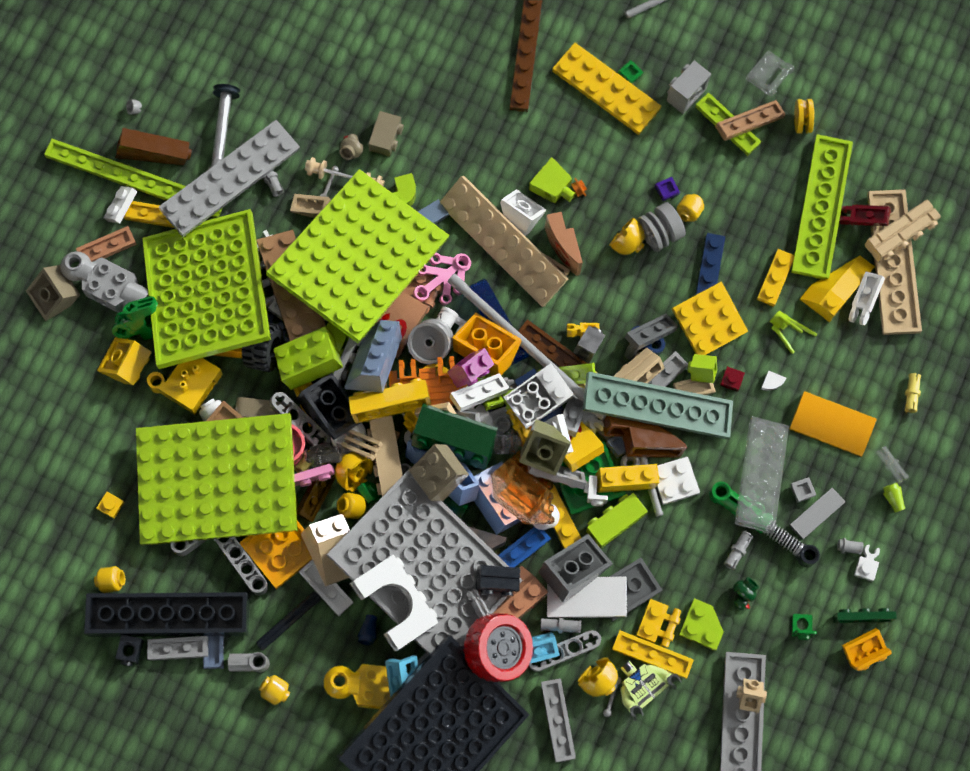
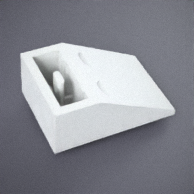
(539, 396)

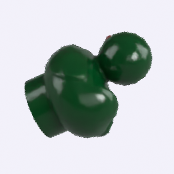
(747, 591)

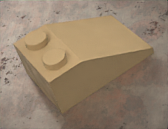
(320, 540)

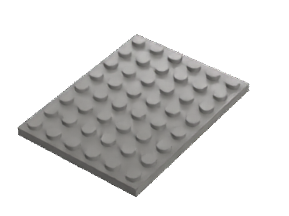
(435, 551)

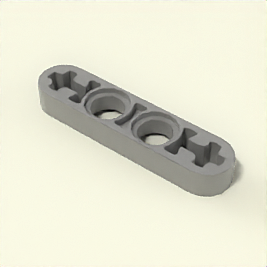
(302, 418)
(566, 654)

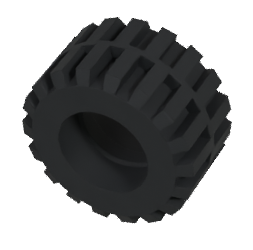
(262, 355)

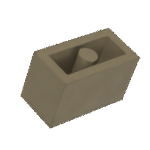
(385, 134)

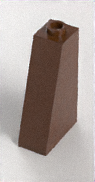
(152, 148)

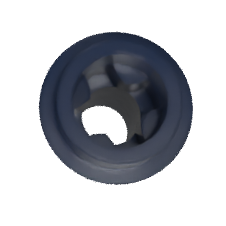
(368, 631)

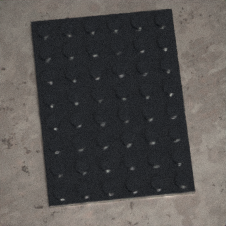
(437, 720)

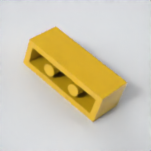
(627, 478)

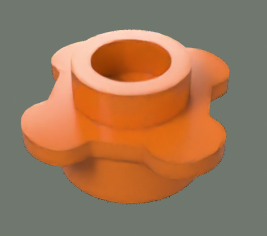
(579, 187)

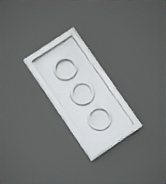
(598, 599)

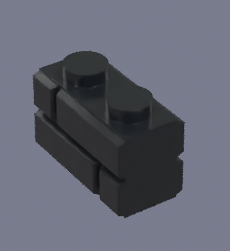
(498, 579)

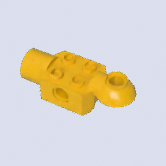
(367, 685)

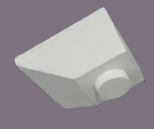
(521, 211)

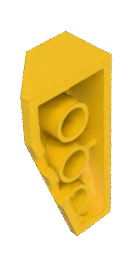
(830, 294)

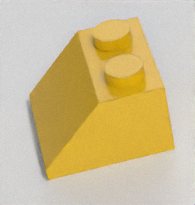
(124, 361)

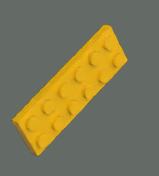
(606, 88)

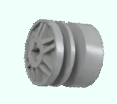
(662, 226)

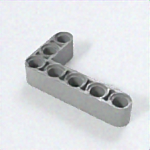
(238, 563)

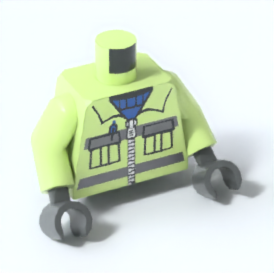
(644, 686)

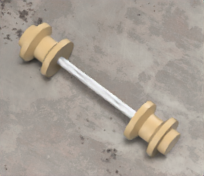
(320, 169)

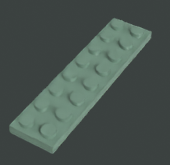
(657, 405)

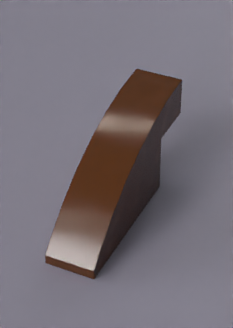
(644, 438)

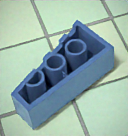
(464, 492)

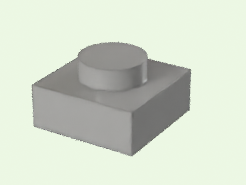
(803, 490)

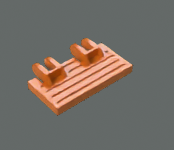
(438, 386)

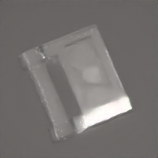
(765, 69)

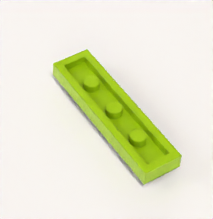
(716, 112)

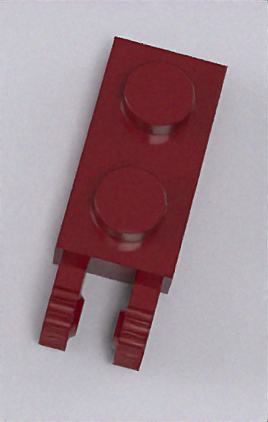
(865, 215)

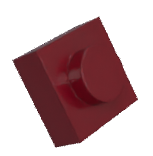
(732, 379)

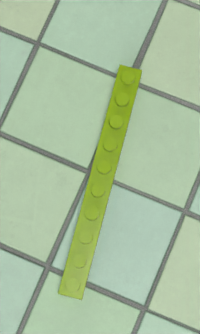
(113, 171)

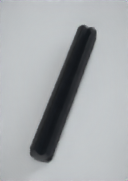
(288, 620)

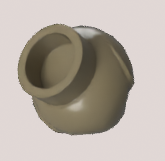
(350, 147)

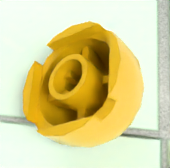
(629, 238)
(352, 470)
(600, 679)

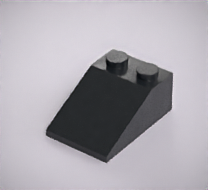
(328, 406)

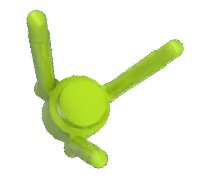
(781, 321)

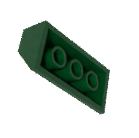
(467, 439)

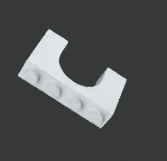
(419, 616)

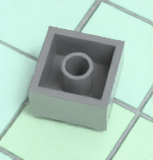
(688, 86)

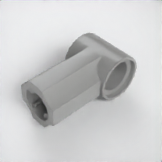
(246, 662)

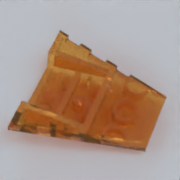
(523, 493)

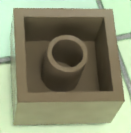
(438, 472)

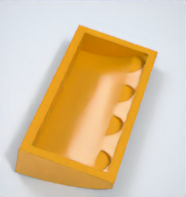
(832, 424)

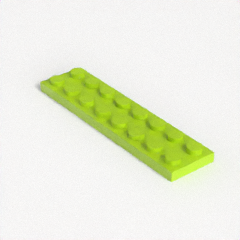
(822, 207)

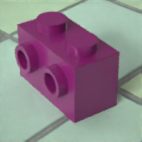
(470, 368)

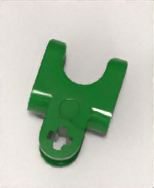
(135, 319)

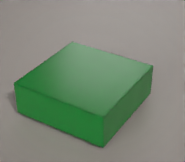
(630, 72)

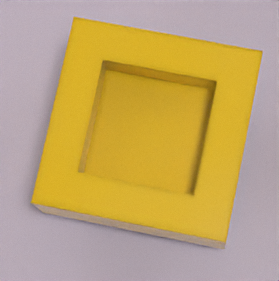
(110, 505)

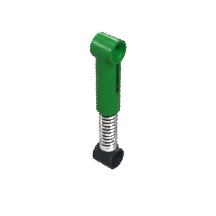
(730, 502)

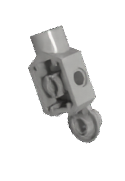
(103, 280)

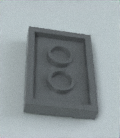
(640, 584)

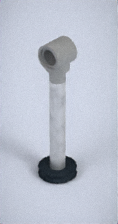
(226, 94)

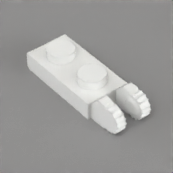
(866, 297)

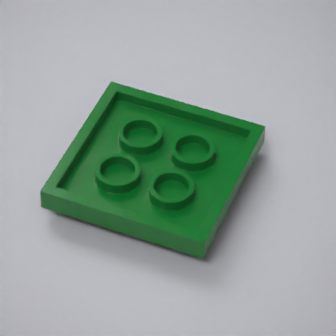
(575, 497)

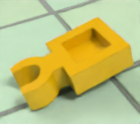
(578, 330)

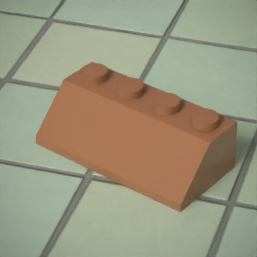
(529, 595)

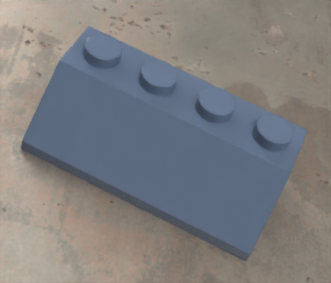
(375, 357)

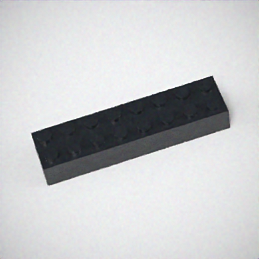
(167, 614)

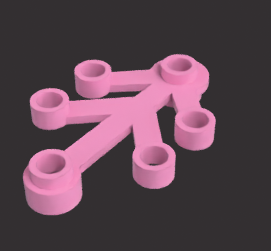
(442, 276)

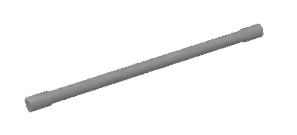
(463, 288)

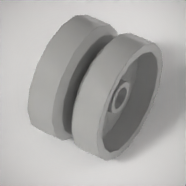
(419, 340)

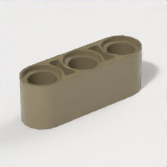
(256, 407)

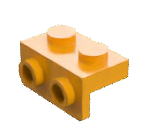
(866, 650)

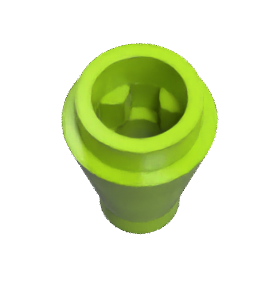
(894, 496)

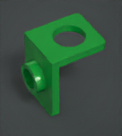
(802, 634)

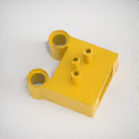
(188, 383)

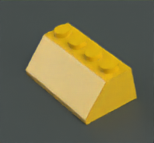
(393, 401)

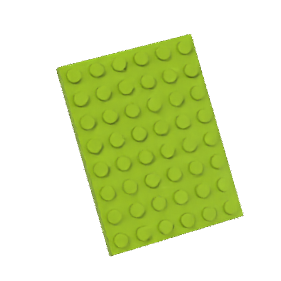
(357, 255)
(206, 289)
(216, 479)

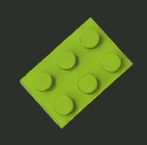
(308, 358)

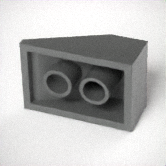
(574, 567)

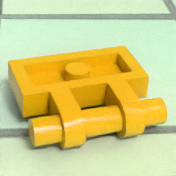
(653, 620)

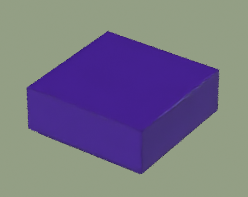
(667, 189)

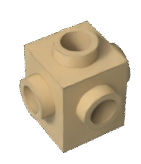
(751, 695)

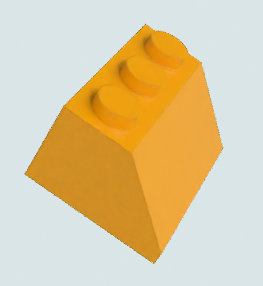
(482, 333)

